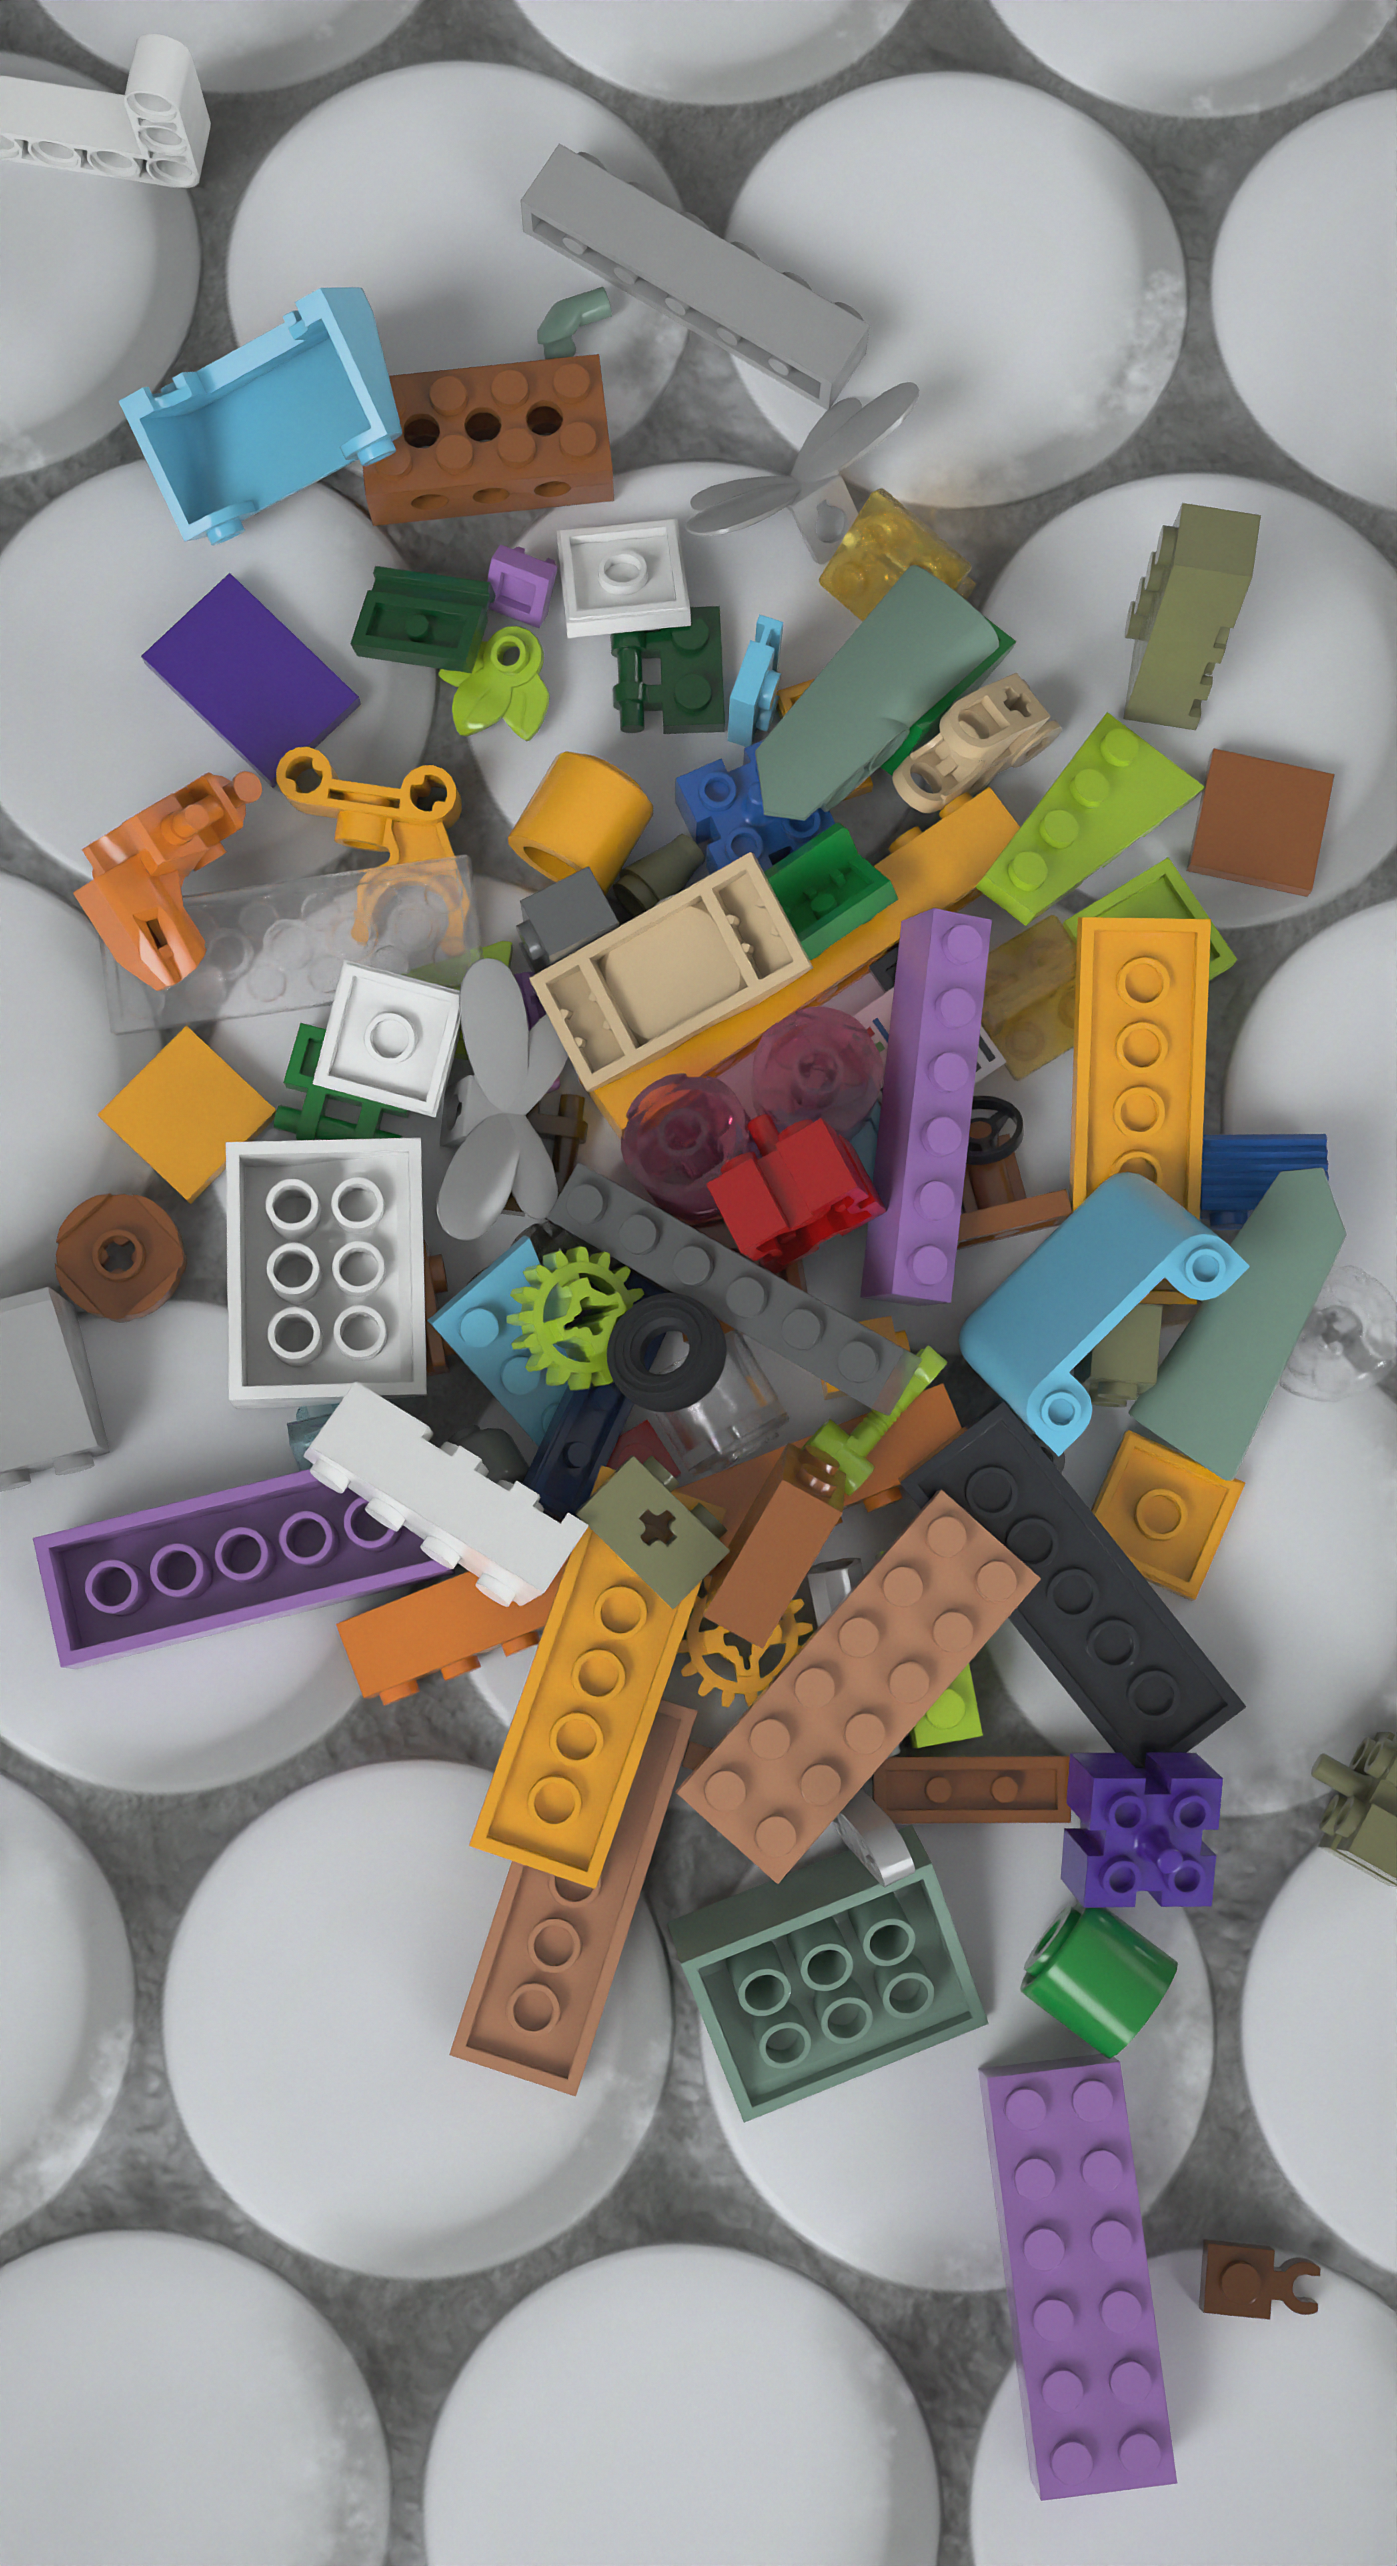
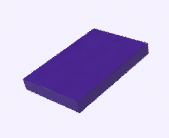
(250, 678)

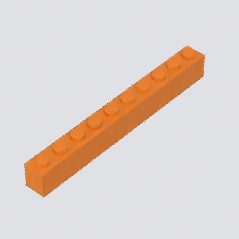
(456, 1622)

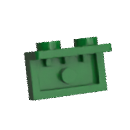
(828, 889)

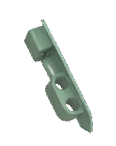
(870, 694)
(1239, 1343)

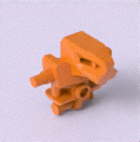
(141, 873)

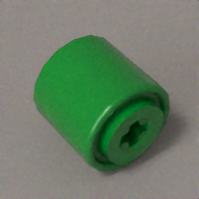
(1097, 1976)

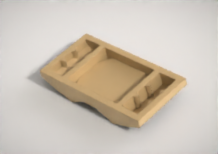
(671, 973)

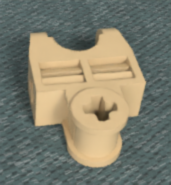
(976, 741)

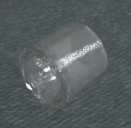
(731, 1419)

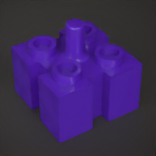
(1141, 1829)

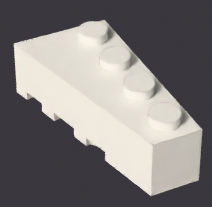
(442, 1498)

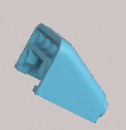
(269, 416)
(1079, 1290)

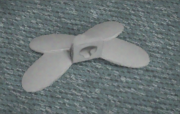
(833, 444)
(510, 1078)

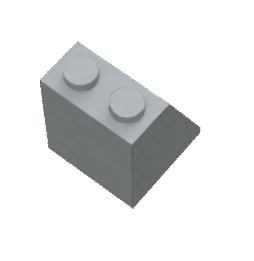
(45, 1390)

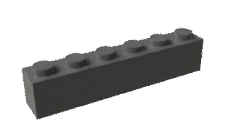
(735, 1289)

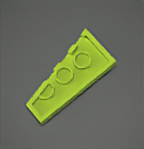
(1090, 814)

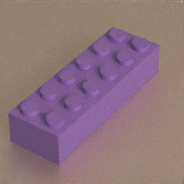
(218, 1566)
(1077, 2277)

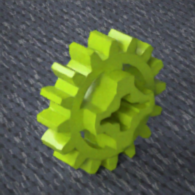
(566, 1297)

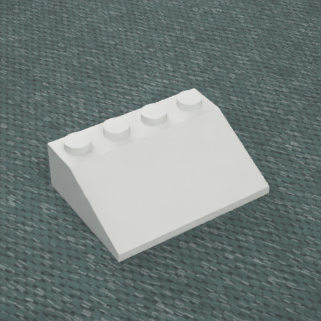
(324, 1270)

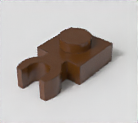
(1244, 2281)

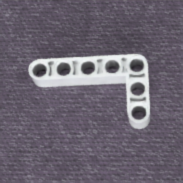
(144, 136)

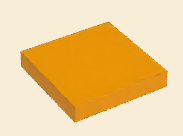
(185, 1112)
(1165, 1512)

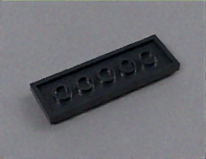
(1092, 1609)

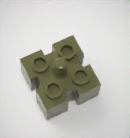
(1364, 1824)

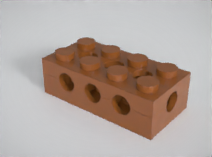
(518, 465)

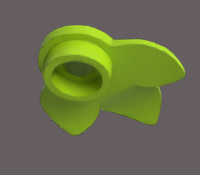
(501, 690)

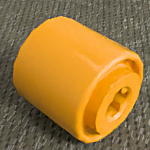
(581, 819)

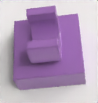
(521, 585)

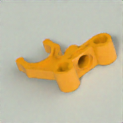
(376, 815)

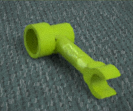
(853, 1448)

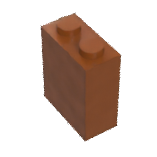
(776, 1543)

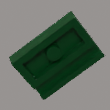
(423, 619)

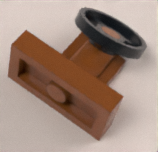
(993, 1187)

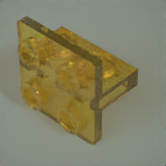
(879, 551)
(1031, 997)

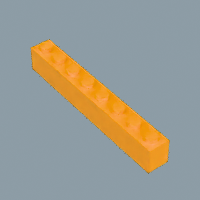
(926, 872)

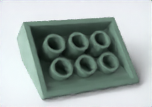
(826, 1977)

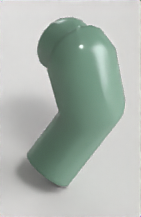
(566, 317)

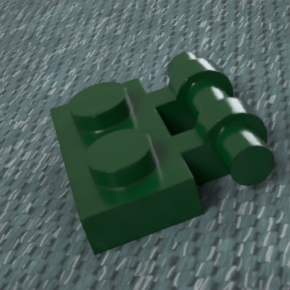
(690, 676)

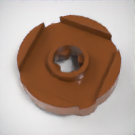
(83, 1256)

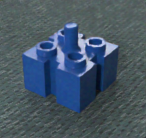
(731, 815)

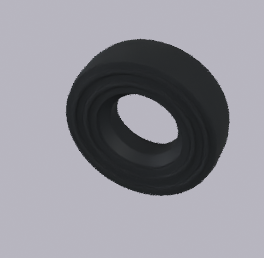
(689, 1381)

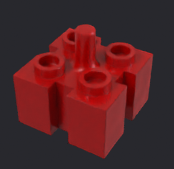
(795, 1194)

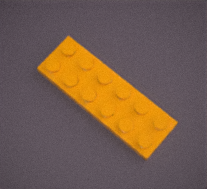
(1140, 1059)
(585, 1710)

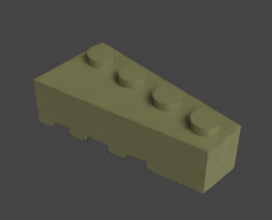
(1187, 611)

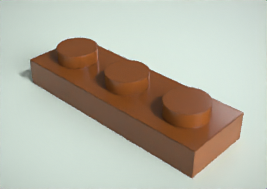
(973, 1789)

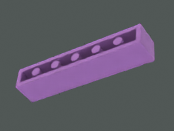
(926, 1107)

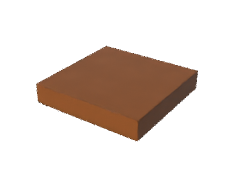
(1260, 822)

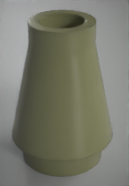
(657, 875)

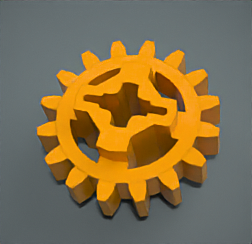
(712, 1643)

